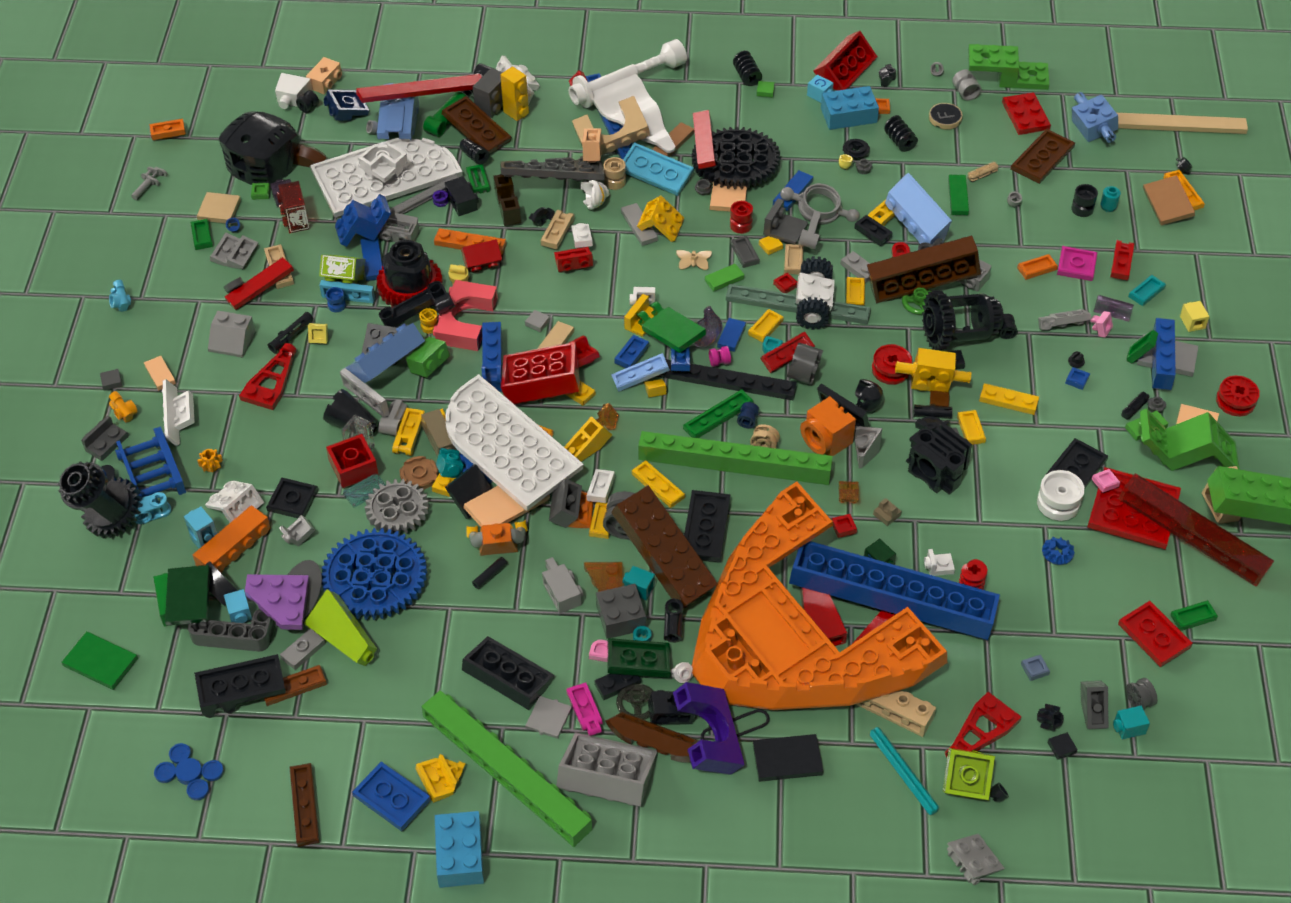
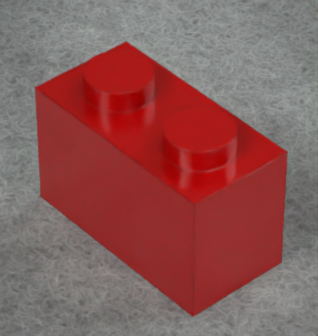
(481, 255)

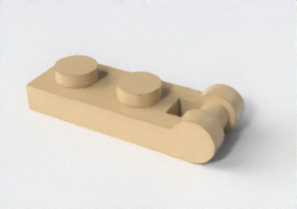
(557, 229)

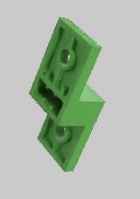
(1006, 62)

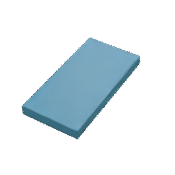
(657, 169)

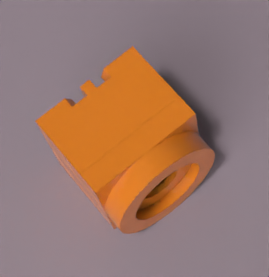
(828, 428)

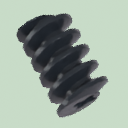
(747, 68)
(900, 133)

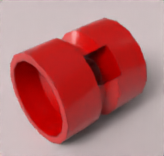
(741, 217)

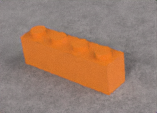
(233, 539)

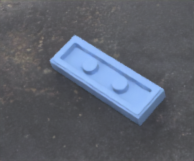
(640, 372)

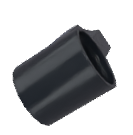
(673, 621)

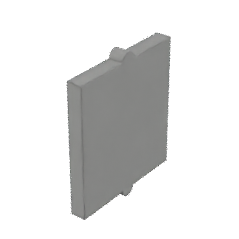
(548, 717)

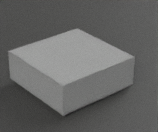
(537, 321)

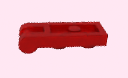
(1122, 260)

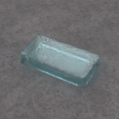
(359, 492)

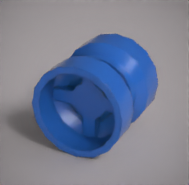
(335, 299)

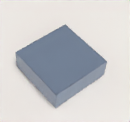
(1035, 667)

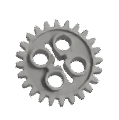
(397, 506)

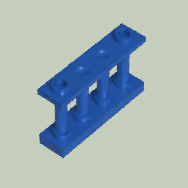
(163, 455)

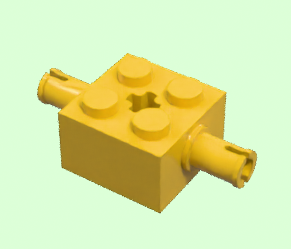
(933, 370)

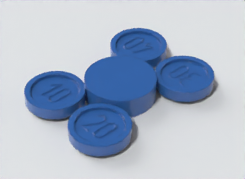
(188, 771)

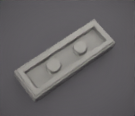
(632, 215)

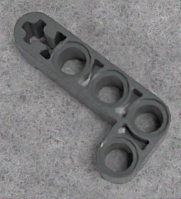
(207, 633)

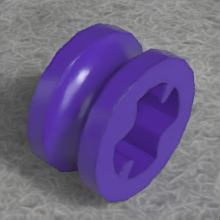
(440, 198)

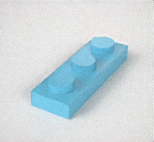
(352, 292)

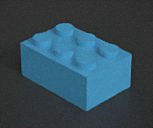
(849, 107)
(459, 849)

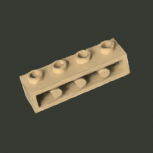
(903, 710)

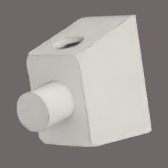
(290, 88)

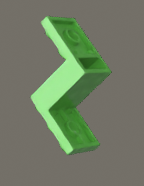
(1188, 441)

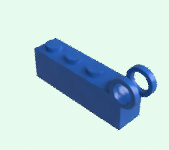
(492, 353)

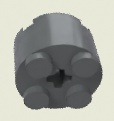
(805, 363)

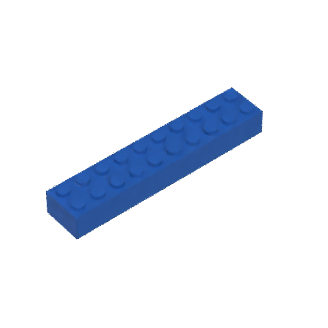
(894, 589)

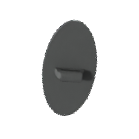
(311, 569)

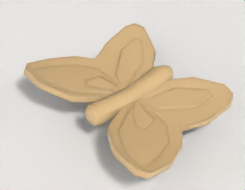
(698, 259)

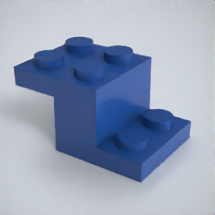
(362, 220)

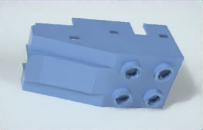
(398, 116)

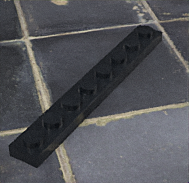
(734, 381)

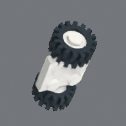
(814, 293)

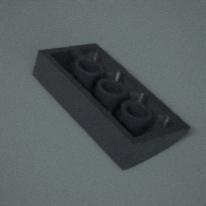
(507, 672)

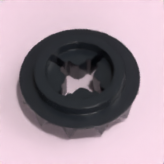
(857, 144)

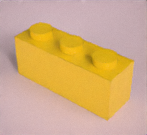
(514, 93)

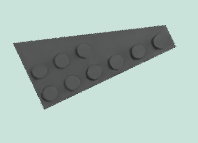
(556, 168)

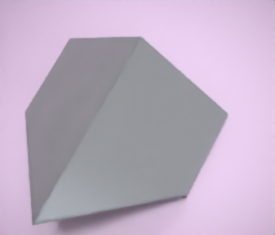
(866, 443)

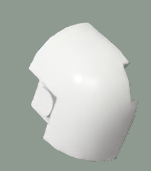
(383, 161)

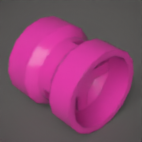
(719, 356)

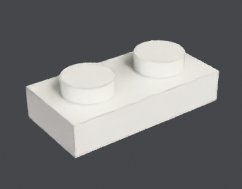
(581, 235)
(600, 486)

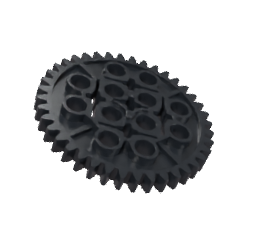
(740, 170)

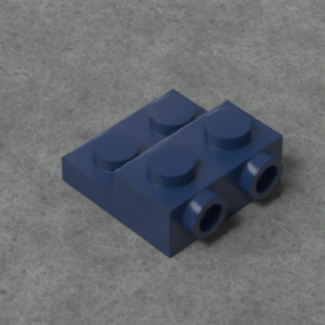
(344, 104)

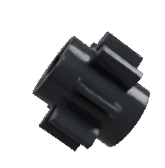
(1050, 717)

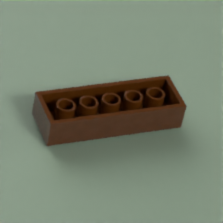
(924, 269)
(664, 547)

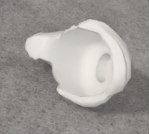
(595, 193)

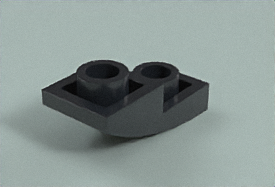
(219, 584)

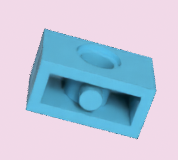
(200, 526)

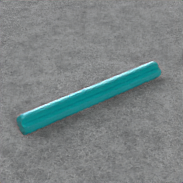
(904, 771)

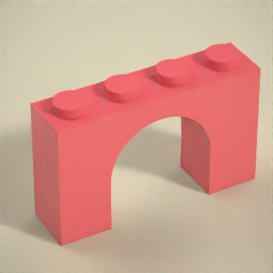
(465, 296)

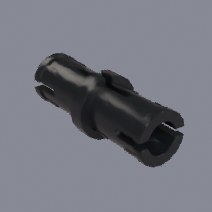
(933, 410)

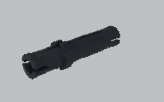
(276, 344)

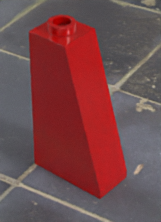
(824, 614)

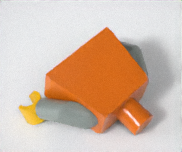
(497, 537)

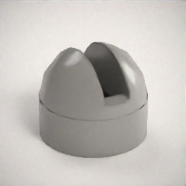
(933, 68)
(371, 127)
(1012, 196)

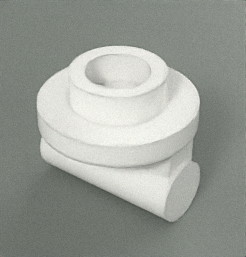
(682, 672)

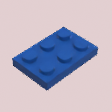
(391, 796)

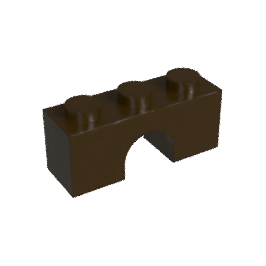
(506, 200)

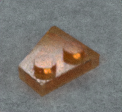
(605, 574)

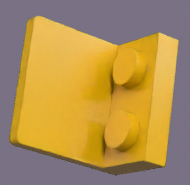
(662, 216)

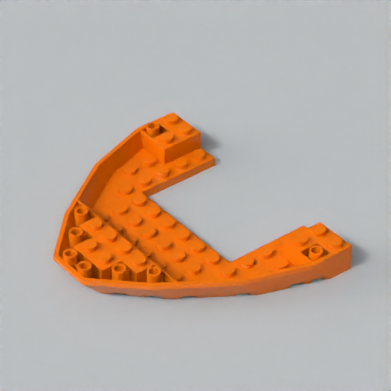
(770, 650)

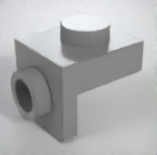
(298, 531)

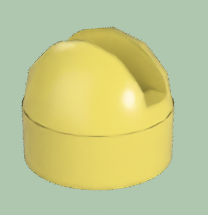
(845, 161)

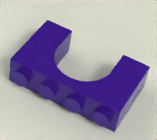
(712, 705)

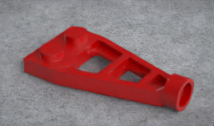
(264, 396)
(994, 711)

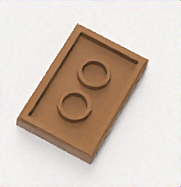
(1168, 200)

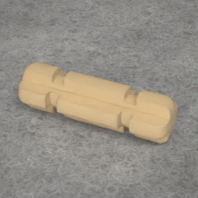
(982, 171)

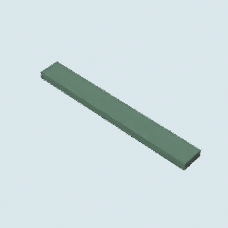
(787, 302)

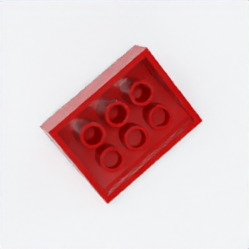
(540, 373)

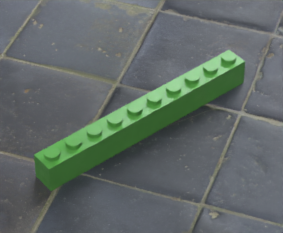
(735, 457)
(507, 768)

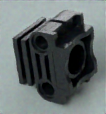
(939, 458)

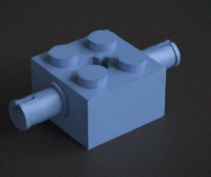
(1094, 118)

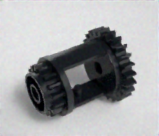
(940, 320)
(106, 503)

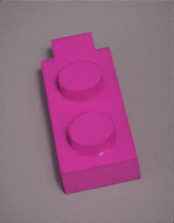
(585, 708)

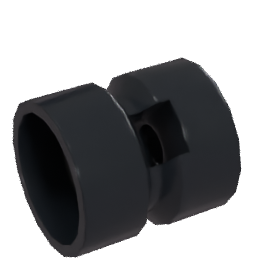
(1084, 200)

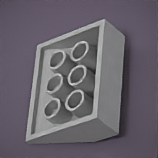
(606, 769)

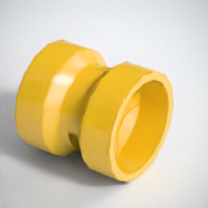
(428, 320)

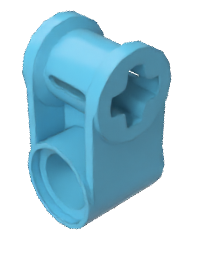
(151, 508)

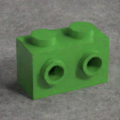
(427, 357)

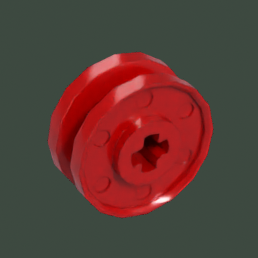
(885, 362)
(1237, 395)

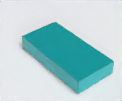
(1147, 290)

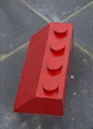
(847, 61)

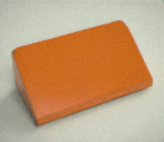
(585, 513)

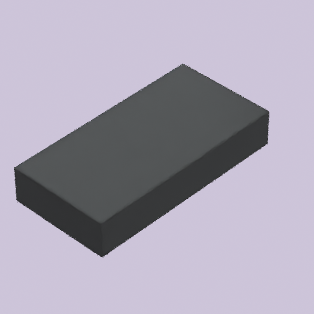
(744, 251)

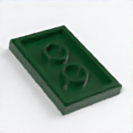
(187, 595)
(638, 658)

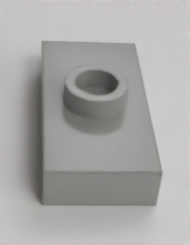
(302, 649)

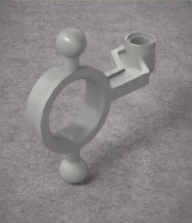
(809, 237)

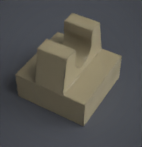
(887, 512)

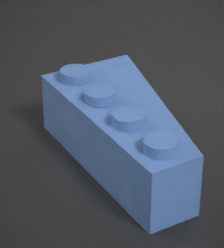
(386, 353)

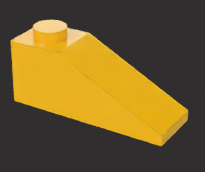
(588, 439)

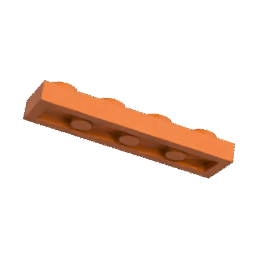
(459, 239)

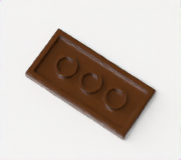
(476, 124)
(1042, 156)

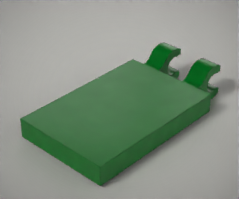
(670, 327)

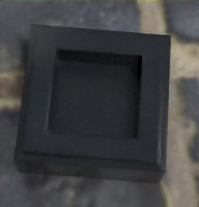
(1062, 746)

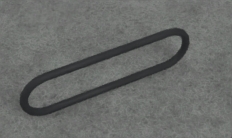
(742, 716)

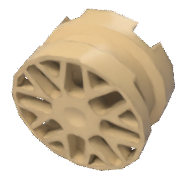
(765, 437)

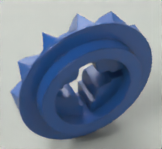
(1055, 556)

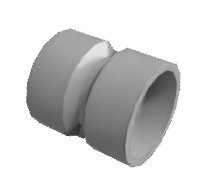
(966, 85)

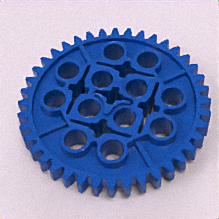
(373, 550)

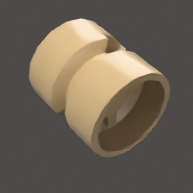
(614, 173)

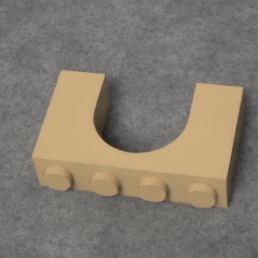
(633, 129)

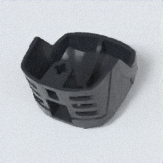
(258, 152)

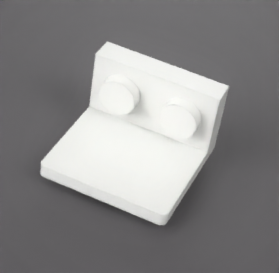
(235, 499)

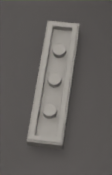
(364, 392)

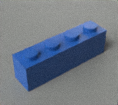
(1164, 354)

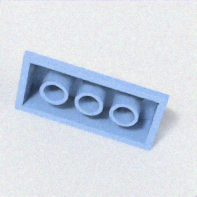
(918, 211)

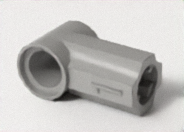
(391, 423)

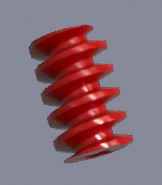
(974, 574)

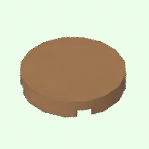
(419, 471)

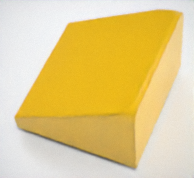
(655, 388)

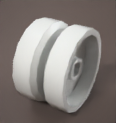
(1060, 495)

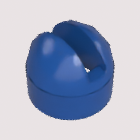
(232, 228)

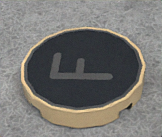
(945, 115)

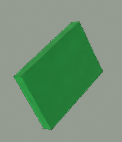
(99, 660)

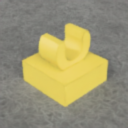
(318, 333)

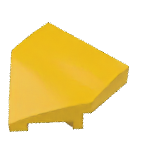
(440, 776)

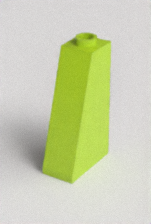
(340, 628)

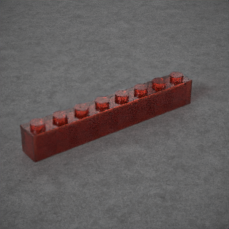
(1196, 529)

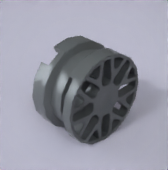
(1141, 693)

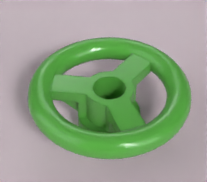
(917, 298)

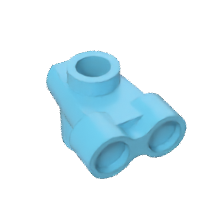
(118, 296)

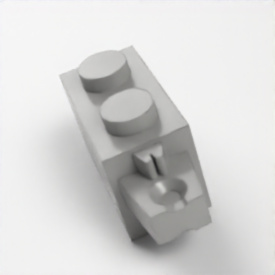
(561, 586)

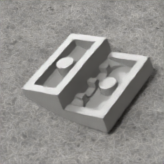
(233, 251)

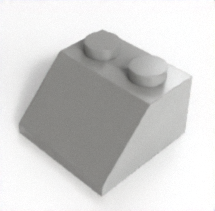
(230, 333)

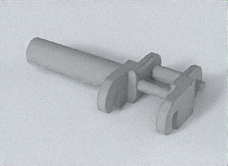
(148, 180)

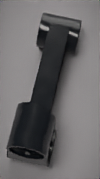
(433, 295)

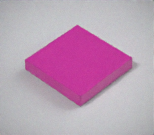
(1077, 263)

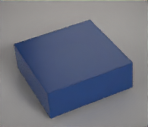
(1077, 378)

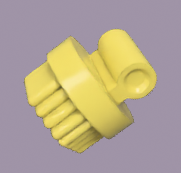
(458, 272)

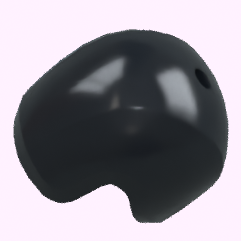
(870, 394)

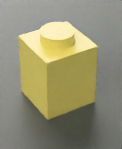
(1194, 316)

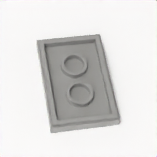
(1184, 358)

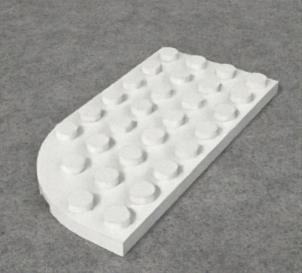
(345, 180)
(507, 443)

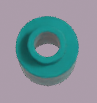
(1110, 199)

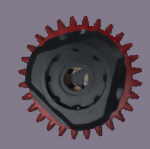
(405, 272)

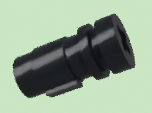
(474, 151)

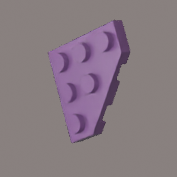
(280, 597)

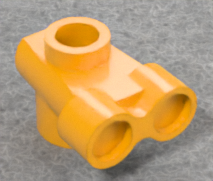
(122, 409)

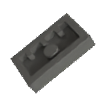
(103, 438)

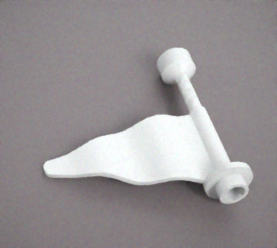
(624, 83)

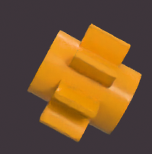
(210, 460)

